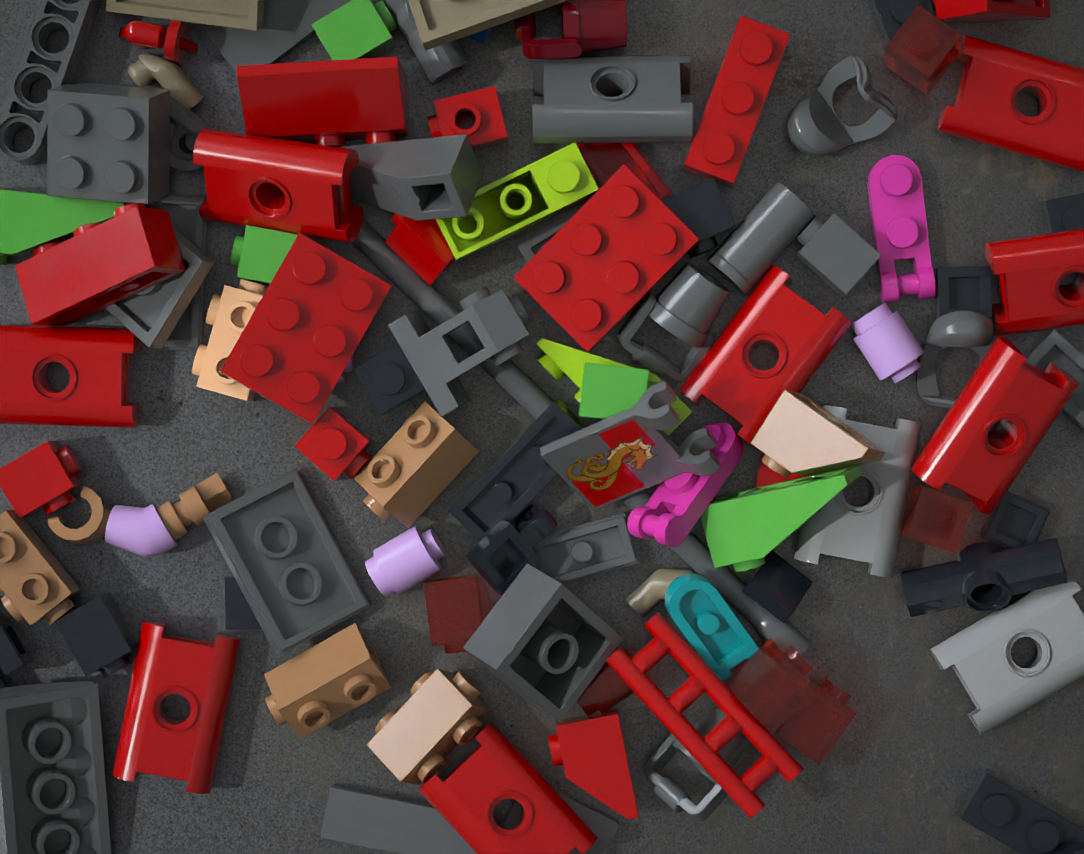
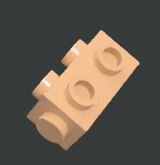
(229, 316)

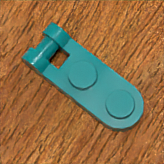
(708, 623)

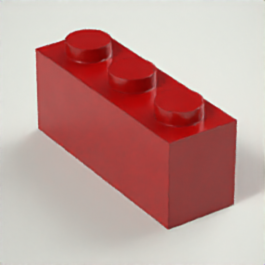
(736, 101)
(99, 265)

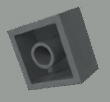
(108, 142)
(543, 642)

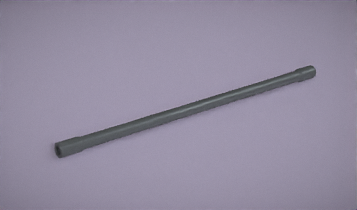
(536, 401)

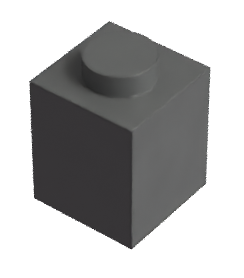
(835, 253)

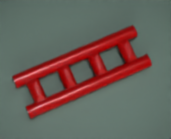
(737, 718)

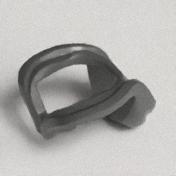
(817, 127)
(951, 330)

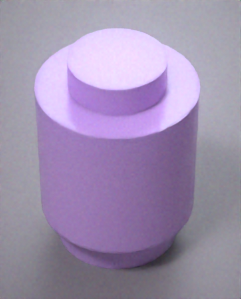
(887, 343)
(406, 561)

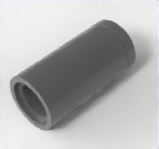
(761, 238)

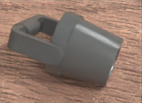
(684, 309)
(675, 796)

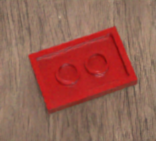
(606, 258)
(305, 328)

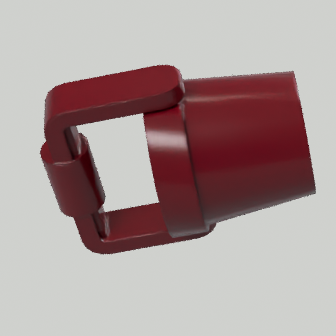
(585, 29)

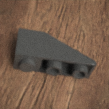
(417, 176)

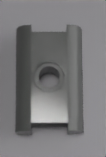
(612, 99)

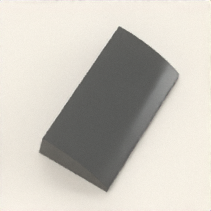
(52, 770)

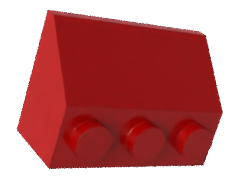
(326, 100)

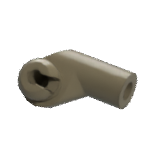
(168, 74)
(653, 590)

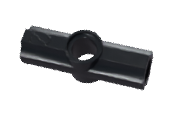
(983, 577)

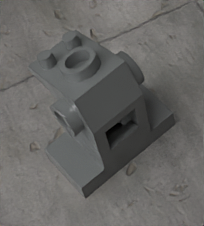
(499, 324)

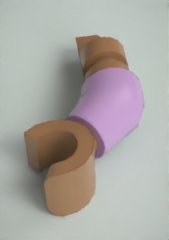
(146, 529)

